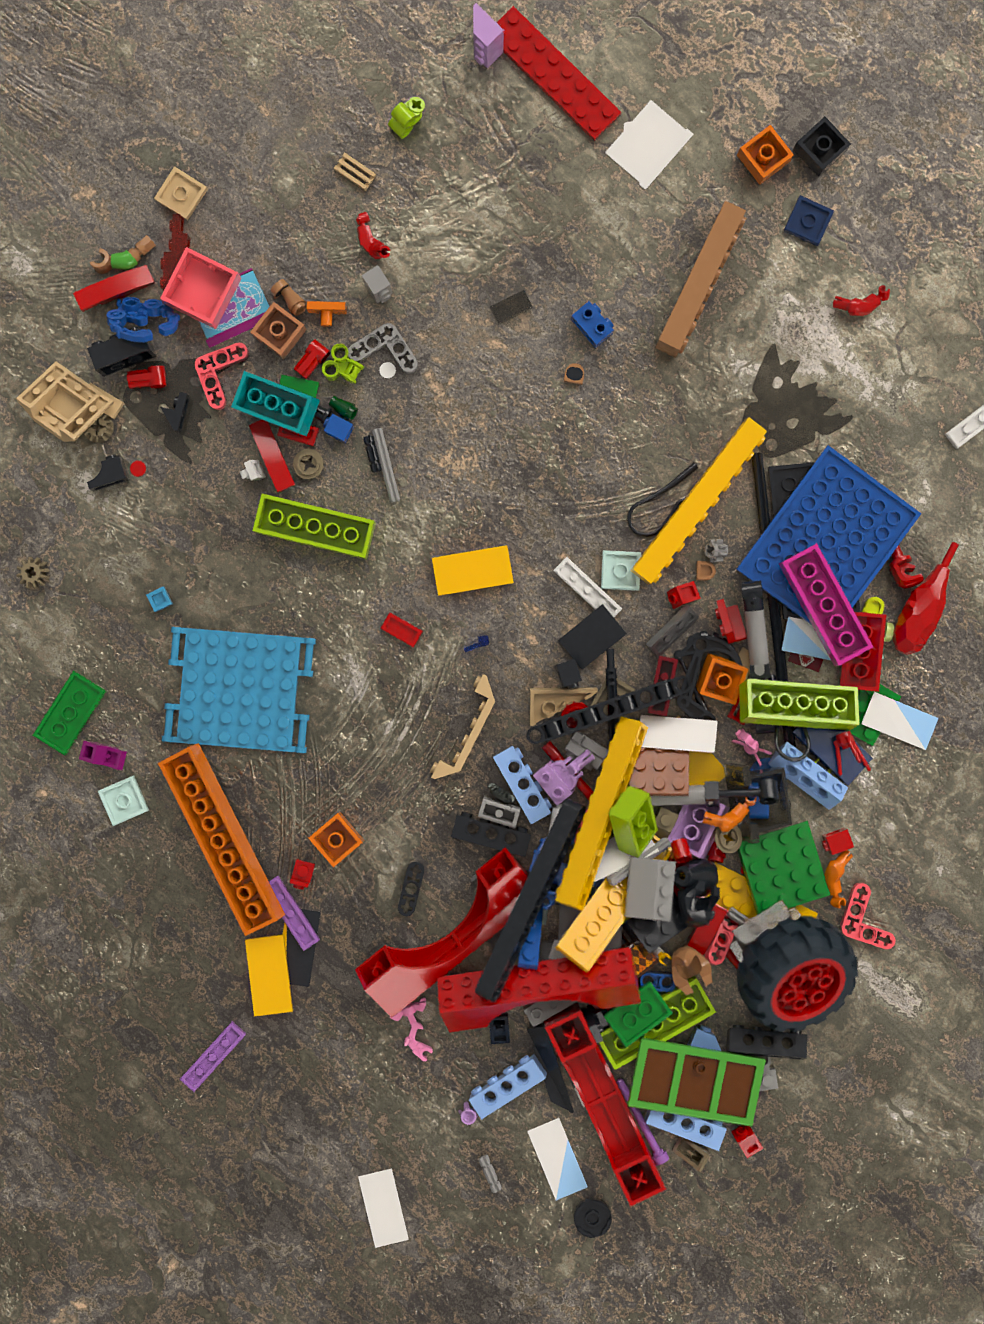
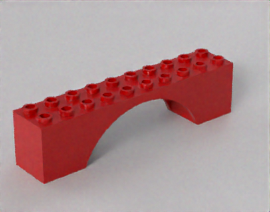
(400, 975)
(607, 984)
(604, 1104)

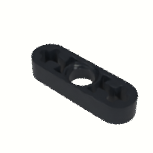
(402, 901)

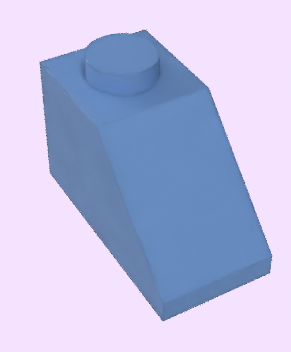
(703, 1038)

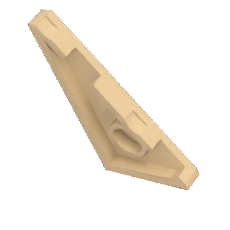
(548, 701)

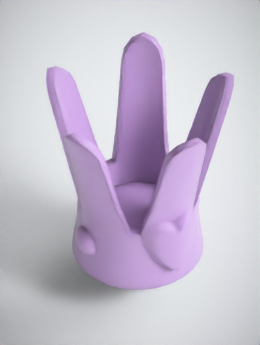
(469, 1115)

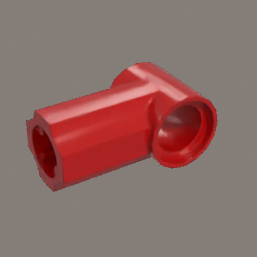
(314, 355)
(152, 377)
(680, 852)

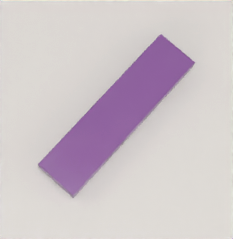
(294, 916)
(213, 1056)

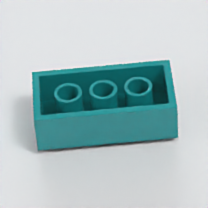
(275, 403)

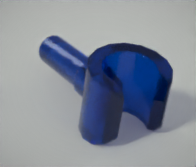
(483, 641)

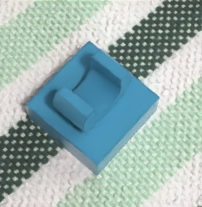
(159, 599)

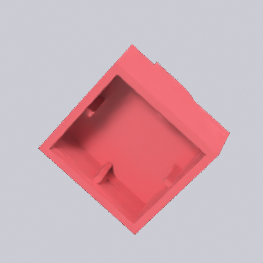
(201, 288)

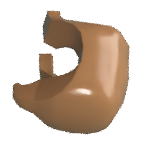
(688, 963)

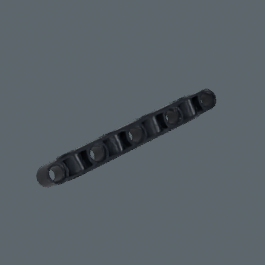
(595, 714)

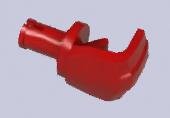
(899, 566)

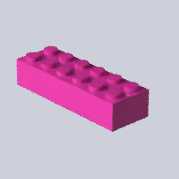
(825, 605)

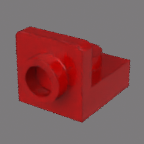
(683, 594)
(302, 874)
(747, 1140)

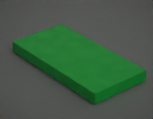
(69, 713)

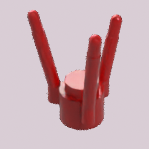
(847, 741)

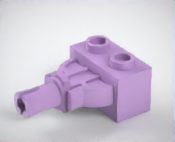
(559, 777)

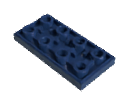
(824, 749)

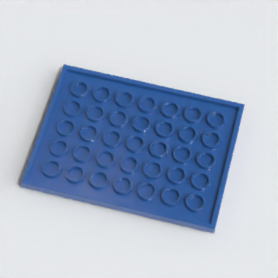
(844, 514)

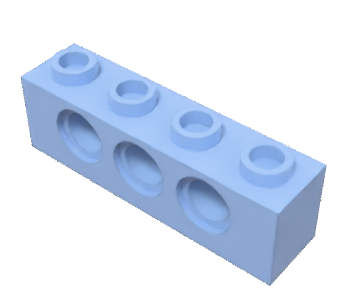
(810, 777)
(534, 812)
(485, 1105)
(712, 1138)

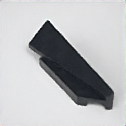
(546, 1055)

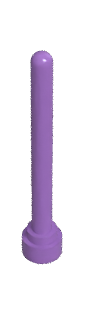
(659, 1155)

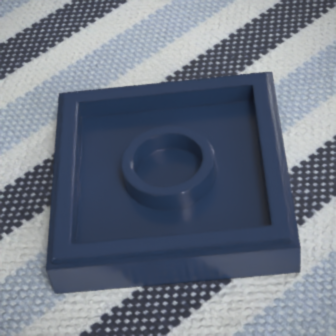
(808, 220)

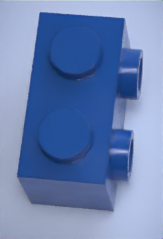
(592, 324)

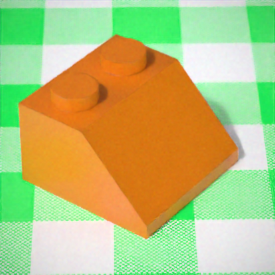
(721, 679)

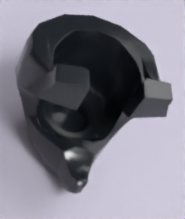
(697, 910)

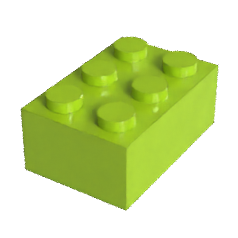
(633, 821)

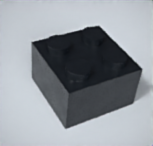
(821, 146)

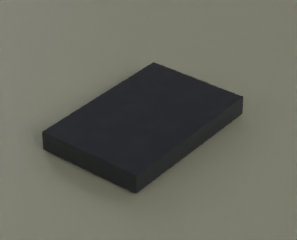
(592, 636)

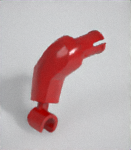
(372, 246)
(864, 306)

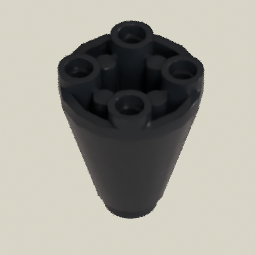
(695, 870)

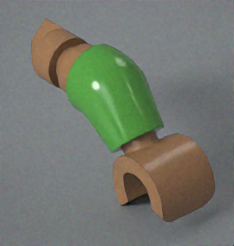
(124, 260)

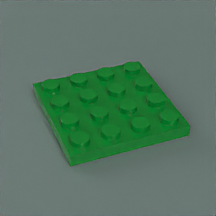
(783, 868)

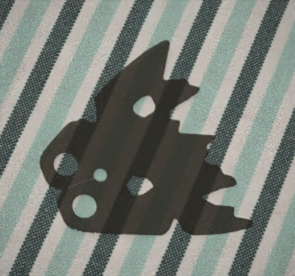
(177, 381)
(789, 402)

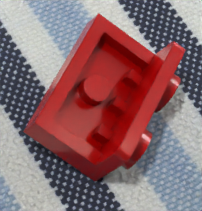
(732, 623)

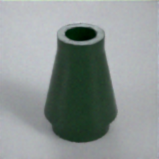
(344, 408)

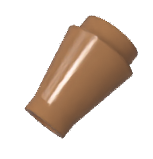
(294, 302)

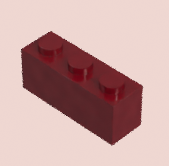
(665, 670)

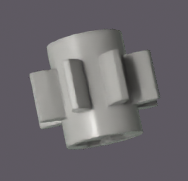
(716, 550)

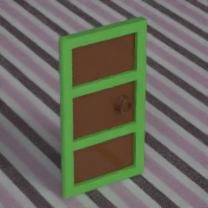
(696, 1082)

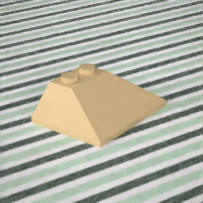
(63, 403)

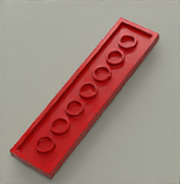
(556, 75)

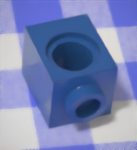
(338, 428)

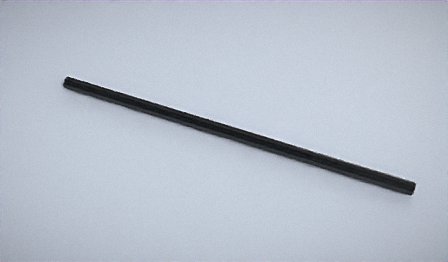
(774, 605)

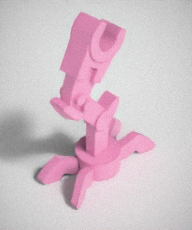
(750, 746)
(416, 1046)

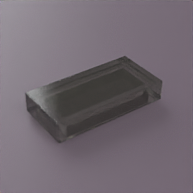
(511, 307)

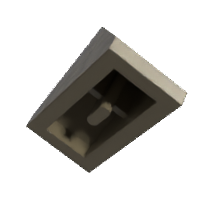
(692, 1153)

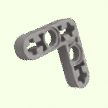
(390, 342)

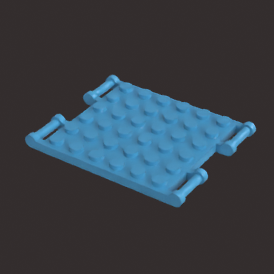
(238, 690)

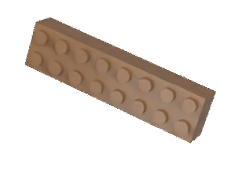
(704, 273)

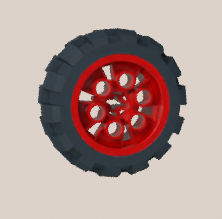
(797, 973)

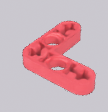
(210, 372)
(858, 926)
(727, 932)

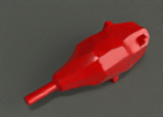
(923, 608)

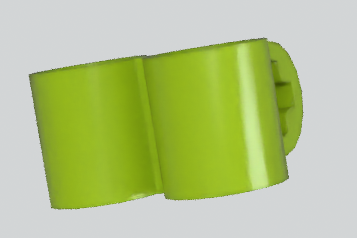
(406, 116)
(344, 366)

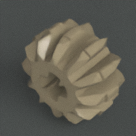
(38, 567)

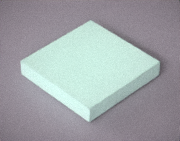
(616, 570)
(123, 800)

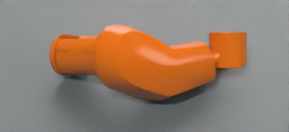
(730, 819)
(833, 873)

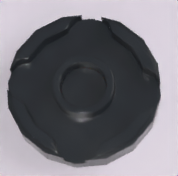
(592, 1217)

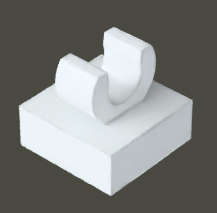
(253, 470)

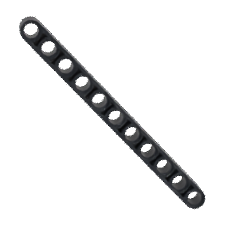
(530, 900)

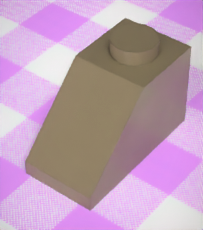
(665, 822)

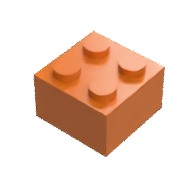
(765, 154)
(336, 839)

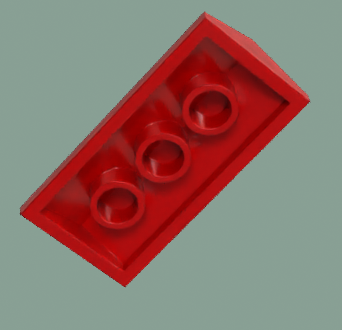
(865, 669)

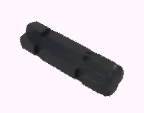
(372, 454)

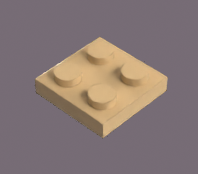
(181, 193)

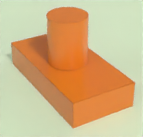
(326, 310)

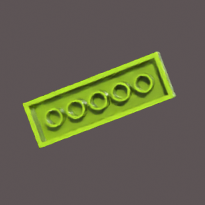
(314, 526)
(798, 704)
(686, 1012)

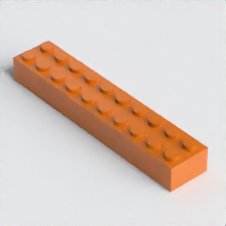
(221, 839)

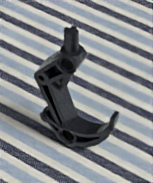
(713, 644)

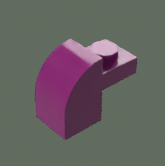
(103, 755)

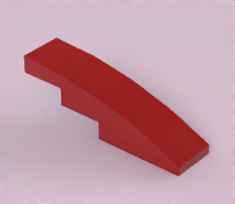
(114, 287)
(272, 455)
(703, 936)

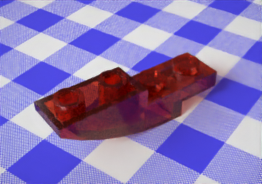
(176, 246)

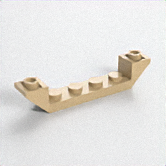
(442, 768)

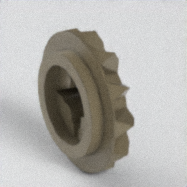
(104, 433)
(305, 455)
(728, 846)

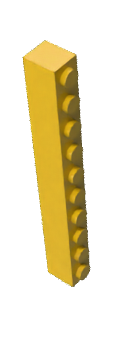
(698, 501)
(596, 825)

